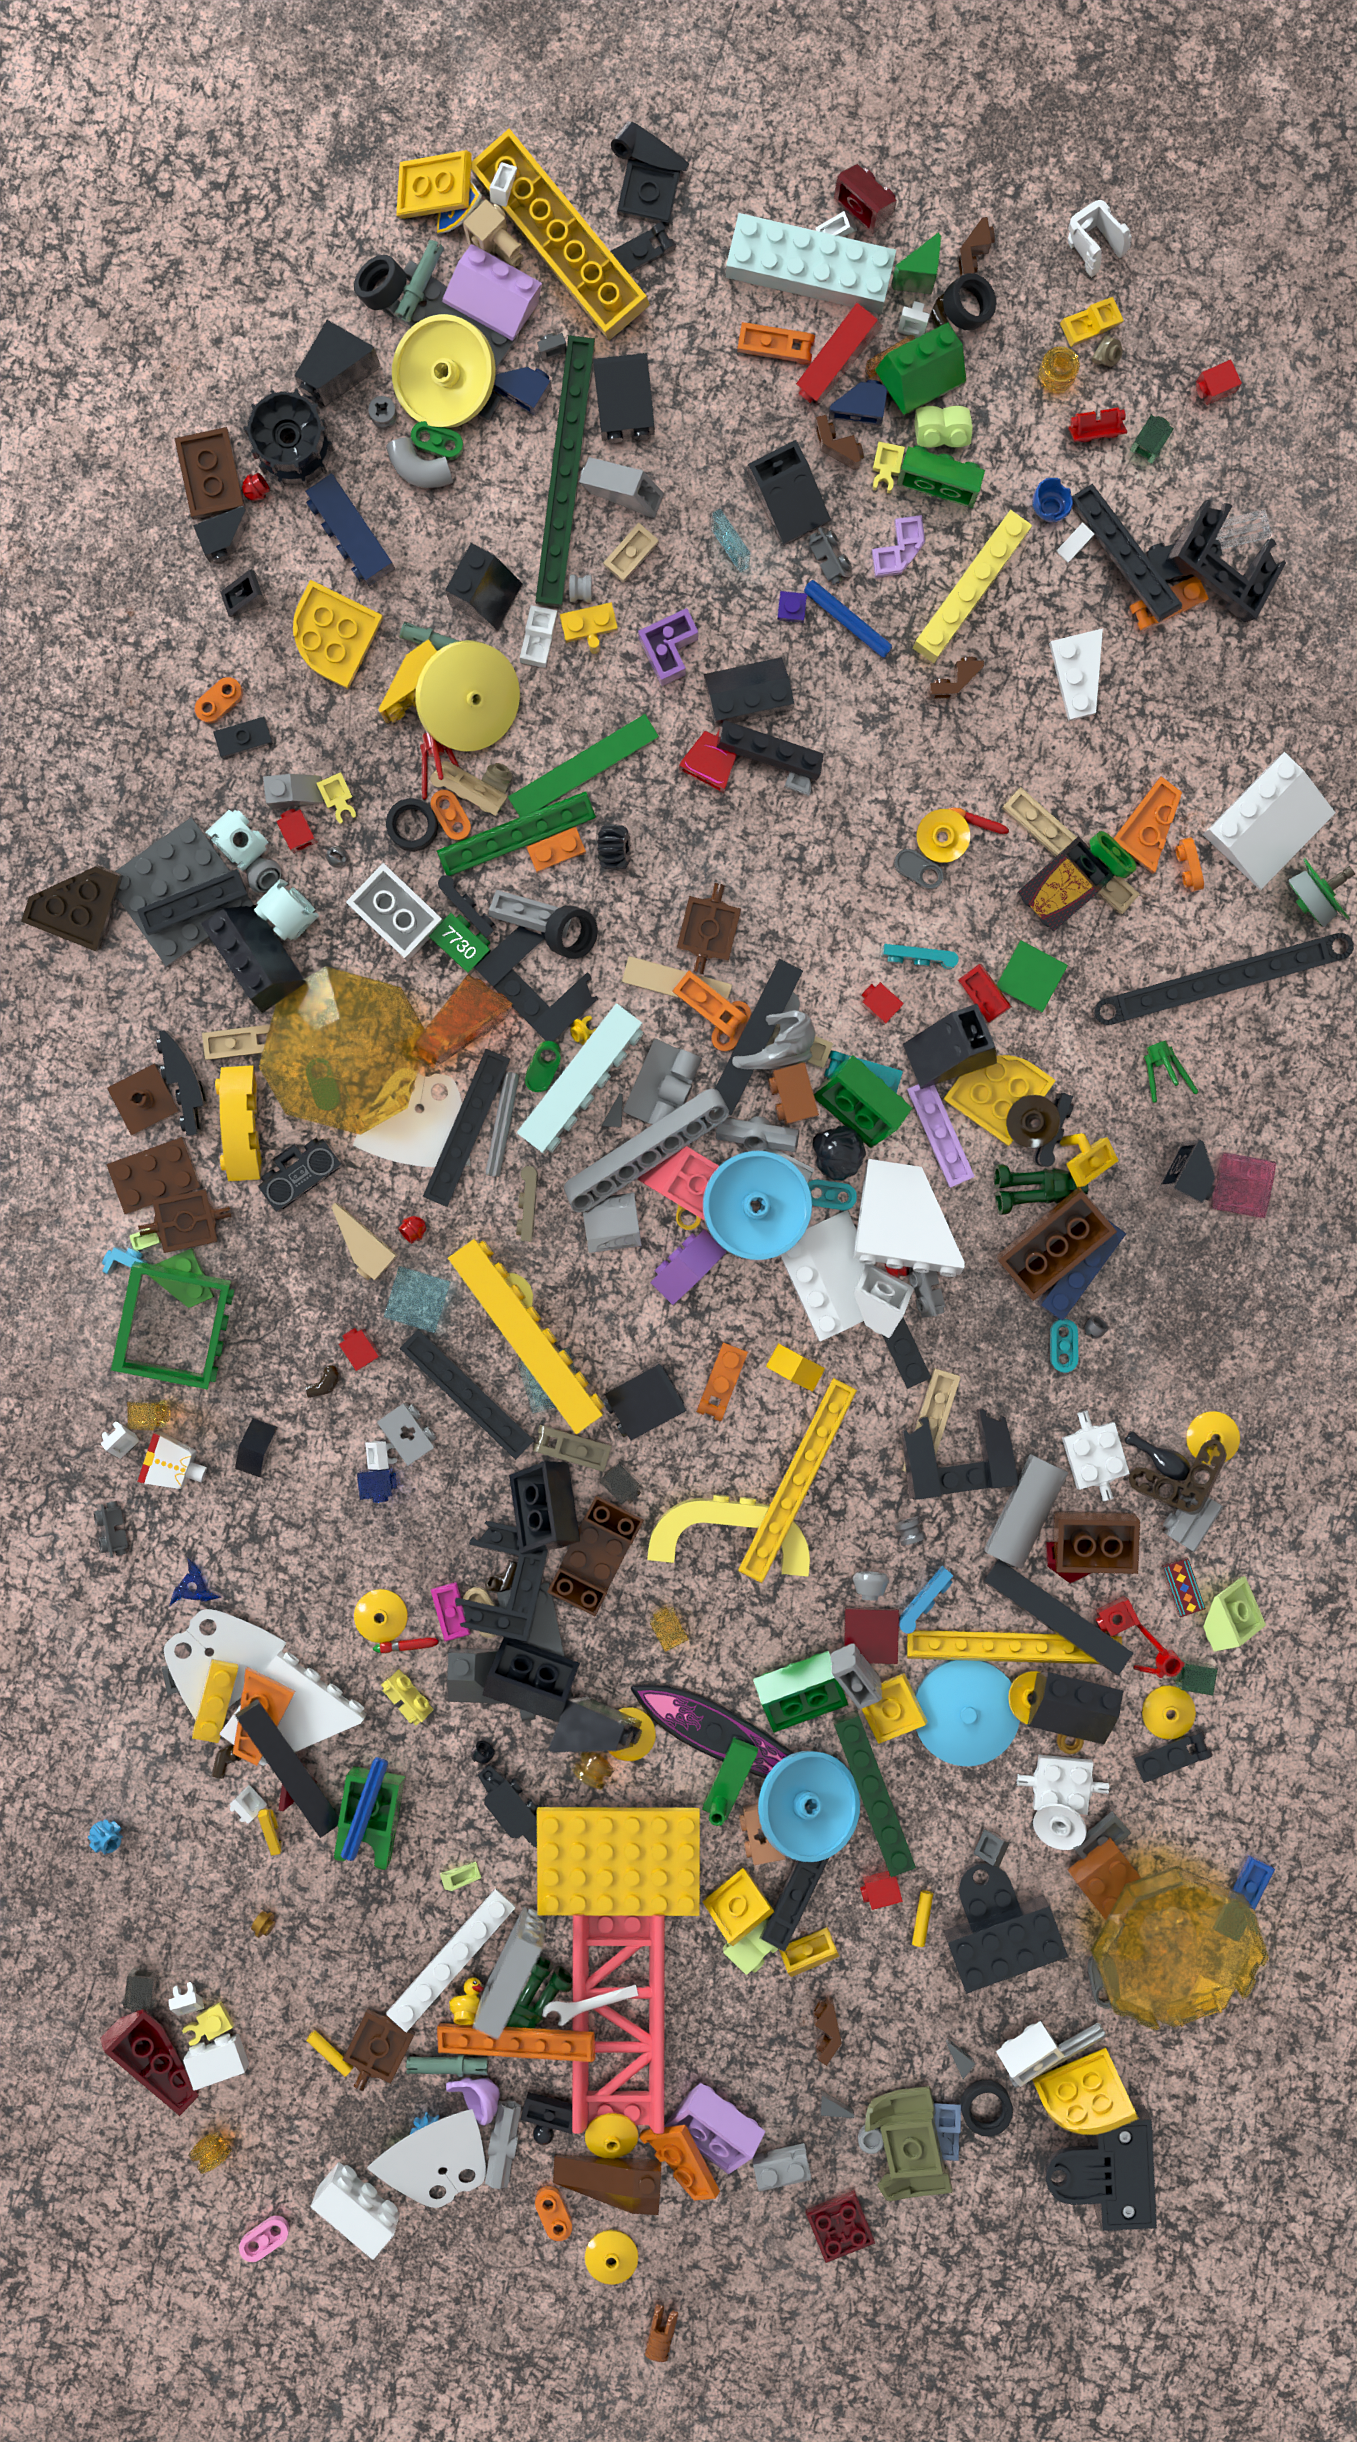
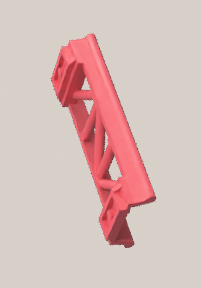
(632, 1932)

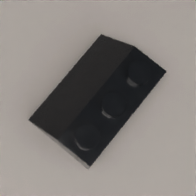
(749, 691)
(1190, 1174)
(544, 1507)
(531, 1679)
(1074, 1707)

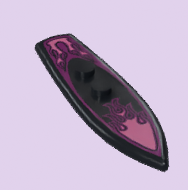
(707, 1725)

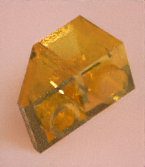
(147, 1414)

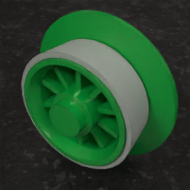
(1318, 895)

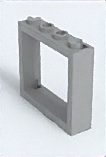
(510, 1972)

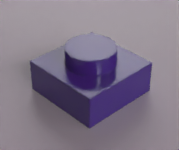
(792, 606)

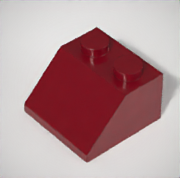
(864, 197)

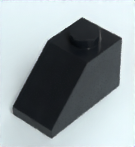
(222, 534)

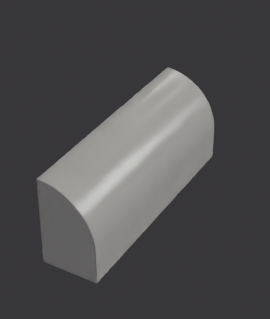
(1025, 1511)

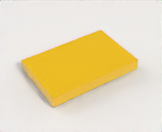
(434, 184)

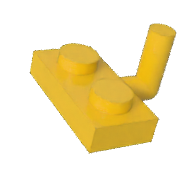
(589, 624)
(1092, 1160)

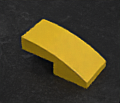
(1092, 322)

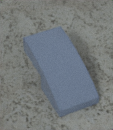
(948, 2128)

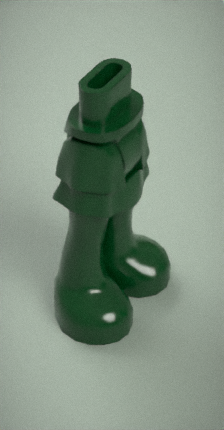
(1053, 1185)
(528, 2014)

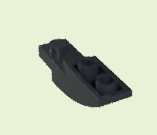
(181, 1071)

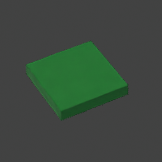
(1031, 976)

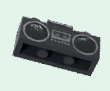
(292, 1183)

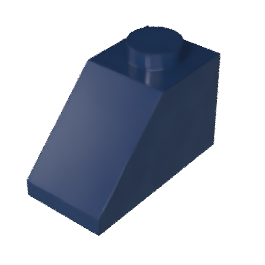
(524, 388)
(861, 404)

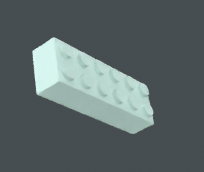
(809, 263)
(580, 1079)

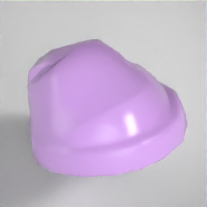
(479, 2095)

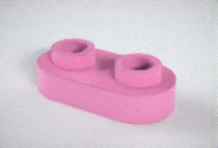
(265, 2237)

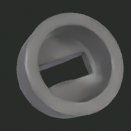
(334, 862)
(1096, 1327)

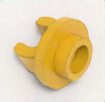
(579, 1030)

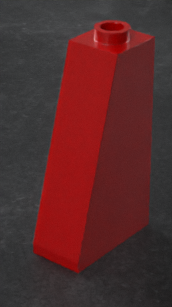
(839, 353)

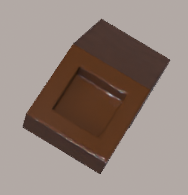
(976, 244)
(843, 449)
(964, 674)
(826, 2020)

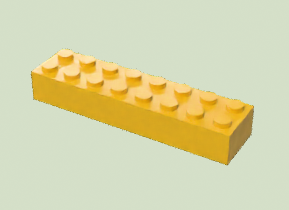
(562, 237)
(526, 1335)

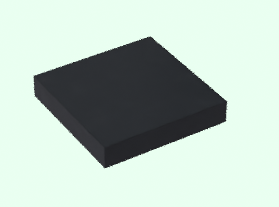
(648, 192)

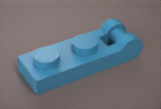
(924, 1600)

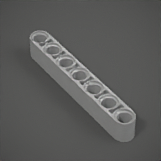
(646, 1150)

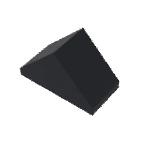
(244, 594)
(255, 1447)

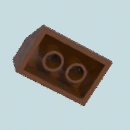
(1096, 1542)

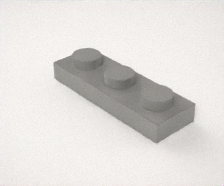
(522, 911)

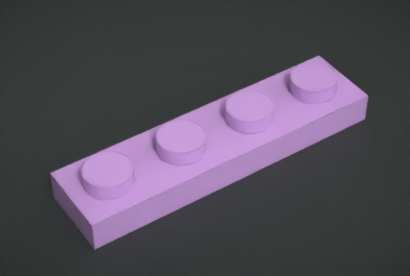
(940, 1134)

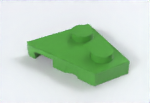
(186, 1293)

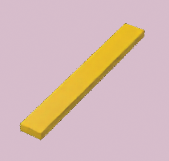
(797, 1480)
(995, 1647)

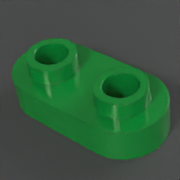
(438, 440)
(1112, 854)

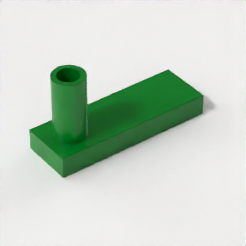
(729, 1781)

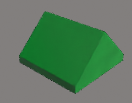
(919, 269)

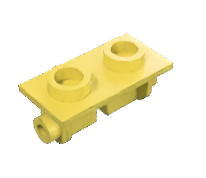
(415, 1705)

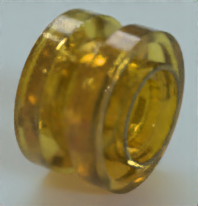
(1063, 358)
(592, 1769)
(210, 2152)

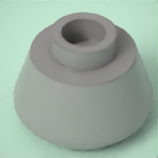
(263, 874)
(870, 1584)

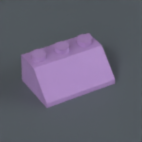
(492, 292)
(718, 2128)

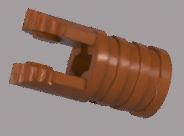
(660, 2336)

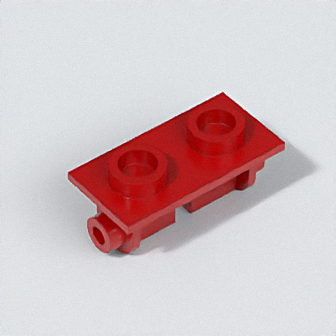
(1085, 426)

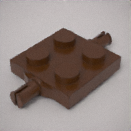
(708, 928)
(184, 1221)
(377, 2048)

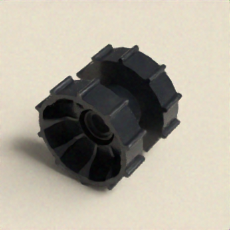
(284, 415)

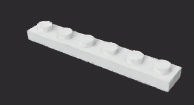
(450, 1960)

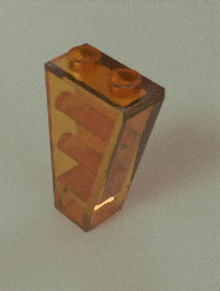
(462, 1020)

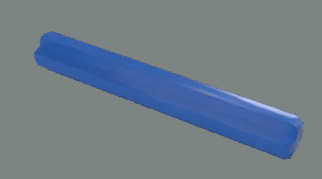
(848, 618)
(364, 1809)

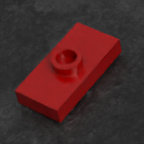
(985, 993)

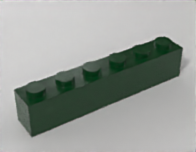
(874, 1793)

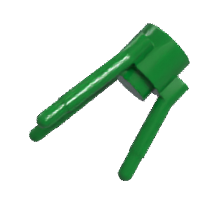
(1161, 1055)

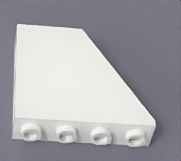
(903, 1222)
(314, 1711)

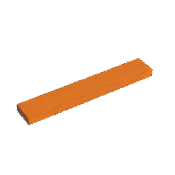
(517, 2043)

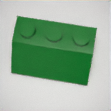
(923, 368)
(941, 476)
(862, 1101)
(800, 1692)

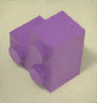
(662, 642)
(687, 1266)

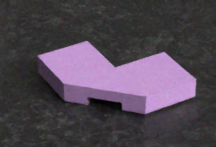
(895, 559)

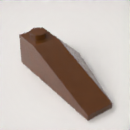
(619, 2182)

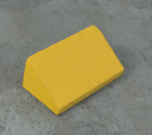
(809, 1952)

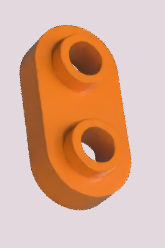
(220, 702)
(451, 816)
(1188, 855)
(744, 1008)
(555, 2214)

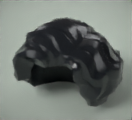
(839, 1152)

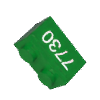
(460, 943)

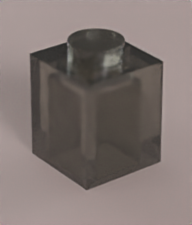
(621, 1483)
(141, 1990)

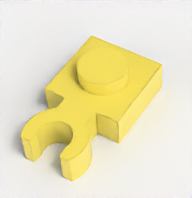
(888, 463)
(335, 792)
(211, 2023)

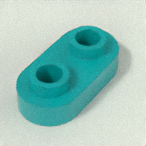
(830, 1192)
(1064, 1345)

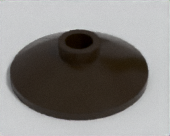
(1021, 1116)

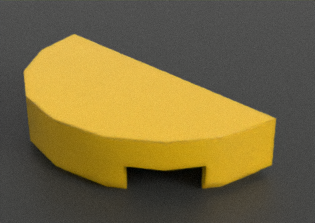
(268, 1824)

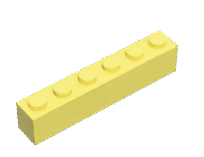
(972, 586)

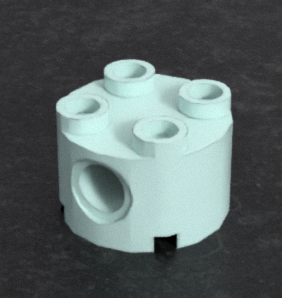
(224, 830)
(286, 910)

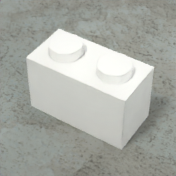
(1029, 2053)
(215, 2061)

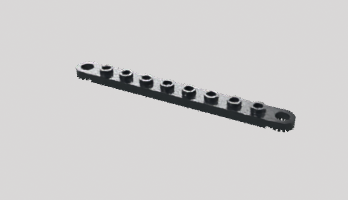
(1223, 979)

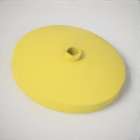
(421, 369)
(447, 691)

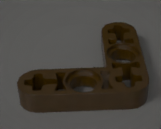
(1190, 1486)

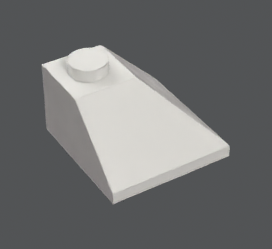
(881, 1299)

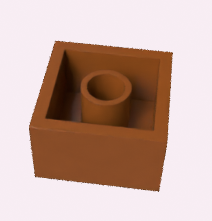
(793, 1094)
(1103, 1875)

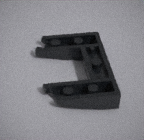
(1192, 555)
(499, 972)
(929, 1481)
(518, 1617)

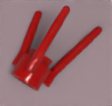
(434, 749)
(1166, 1661)

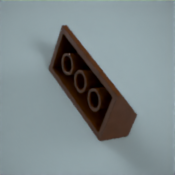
(1056, 1243)

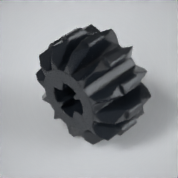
(614, 847)

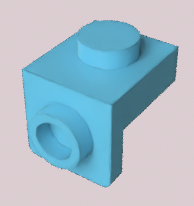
(120, 1255)

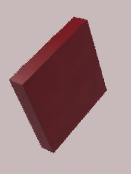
(873, 1633)
(840, 2226)

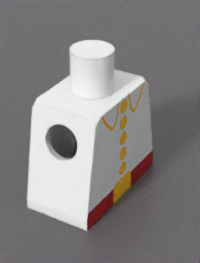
(170, 1463)

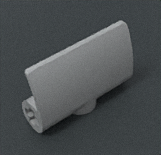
(662, 1082)

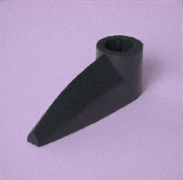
(642, 145)

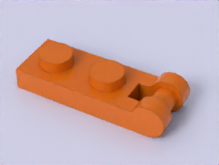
(775, 343)
(1189, 592)
(709, 1003)
(722, 1380)

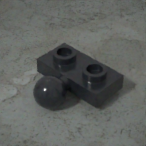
(548, 2115)

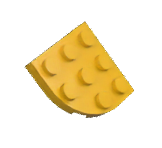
(333, 633)
(991, 1091)
(1086, 2095)

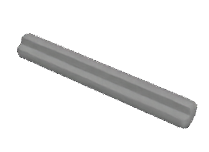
(502, 1124)
(1076, 2044)

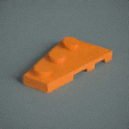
(1149, 824)
(274, 1699)
(684, 2158)

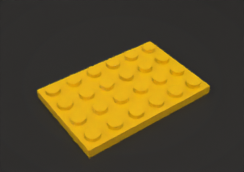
(618, 1861)

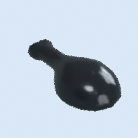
(1167, 1461)

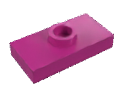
(447, 1612)

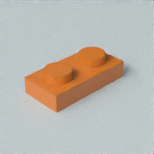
(556, 849)

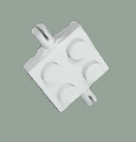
(1095, 1455)
(1063, 1782)

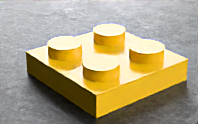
(896, 1711)
(738, 1906)

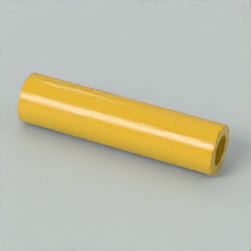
(922, 1918)
(329, 2053)

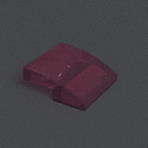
(1243, 1185)

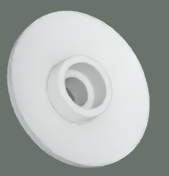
(1059, 1826)

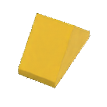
(795, 1367)

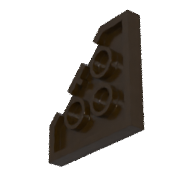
(76, 907)

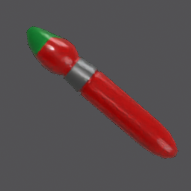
(404, 1645)

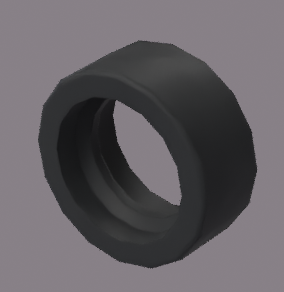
(388, 291)
(955, 310)
(400, 807)
(555, 927)
(994, 2127)

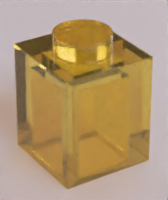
(668, 1628)

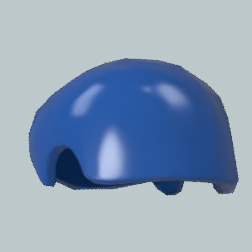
(1052, 500)

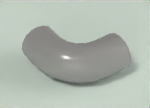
(415, 470)

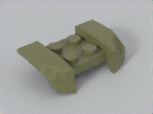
(909, 2144)

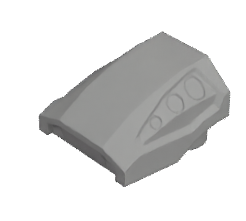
(612, 1224)

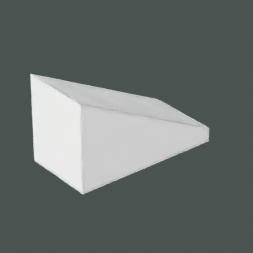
(502, 184)
(838, 225)
(1075, 542)

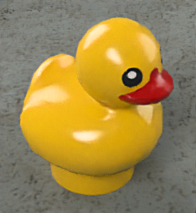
(465, 2006)

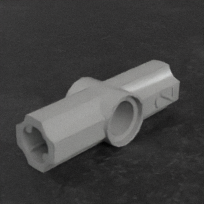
(758, 1134)
(503, 2144)

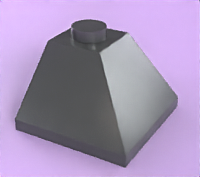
(468, 1674)

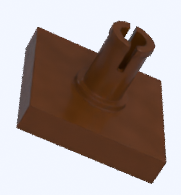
(143, 1099)

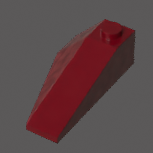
(147, 2054)

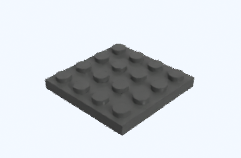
(168, 867)

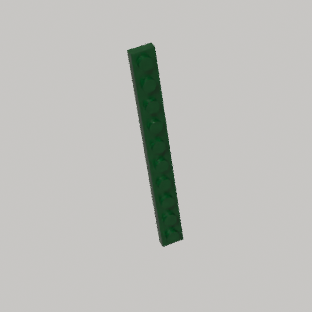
(565, 471)

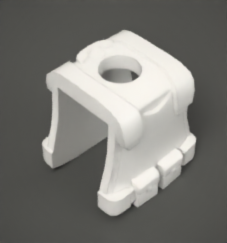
(1116, 234)

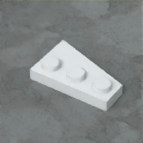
(1077, 671)

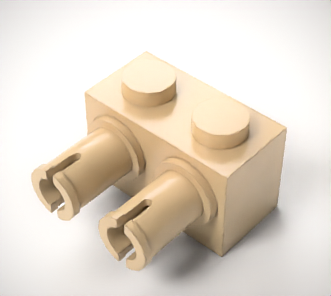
(488, 231)

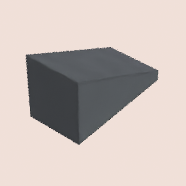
(614, 1117)
(962, 2060)
(834, 2108)

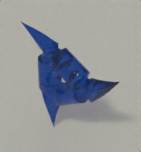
(183, 1591)

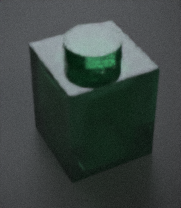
(1152, 438)
(1196, 1677)

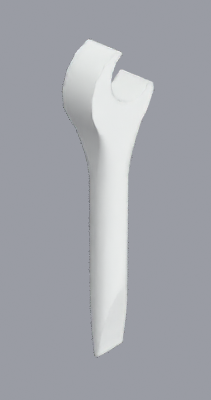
(569, 2010)

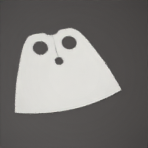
(415, 1136)
(232, 1642)
(414, 2161)

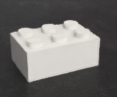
(394, 912)
(356, 2210)

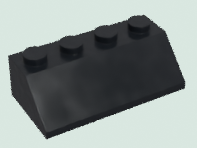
(254, 955)

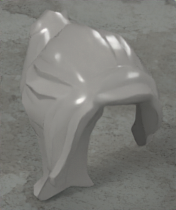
(790, 1046)

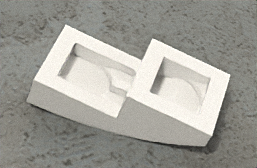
(538, 636)

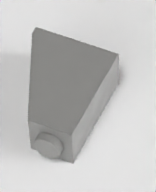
(622, 486)

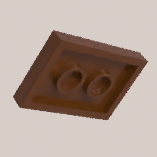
(209, 473)
(154, 1175)

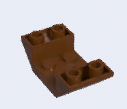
(595, 1559)

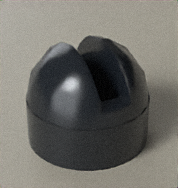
(486, 1748)

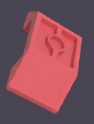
(682, 1179)

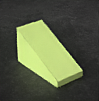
(144, 1241)
(460, 1876)

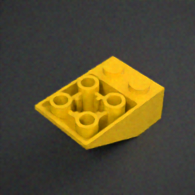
(402, 690)

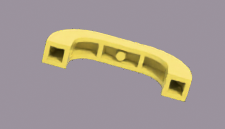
(722, 1511)

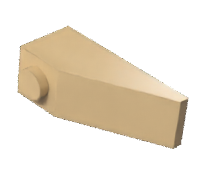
(365, 1247)

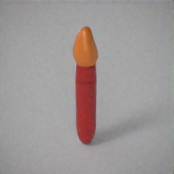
(982, 822)

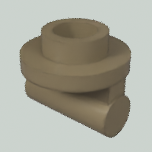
(1108, 352)
(498, 776)

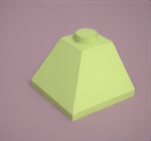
(1233, 1617)

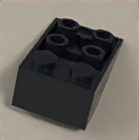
(788, 492)
(951, 1047)

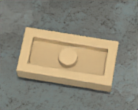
(631, 552)

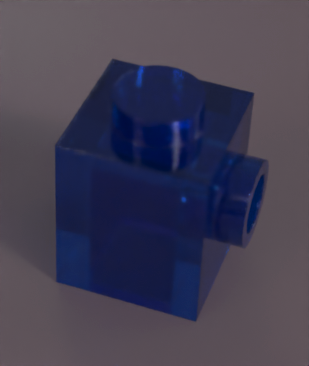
(377, 1484)

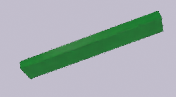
(584, 766)
(516, 834)

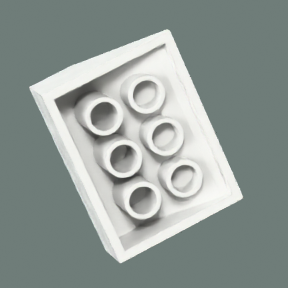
(1270, 821)
(827, 1274)

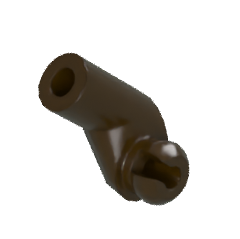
(938, 314)
(327, 1383)
(502, 1581)
(223, 1758)

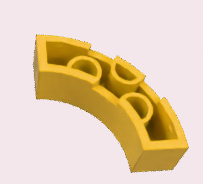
(237, 1120)

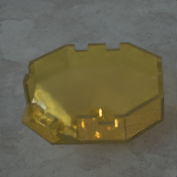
(342, 1051)
(1177, 1948)

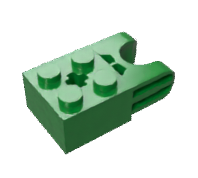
(384, 1817)

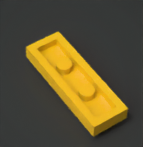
(215, 1701)

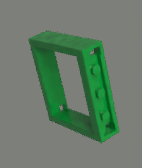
(163, 1373)

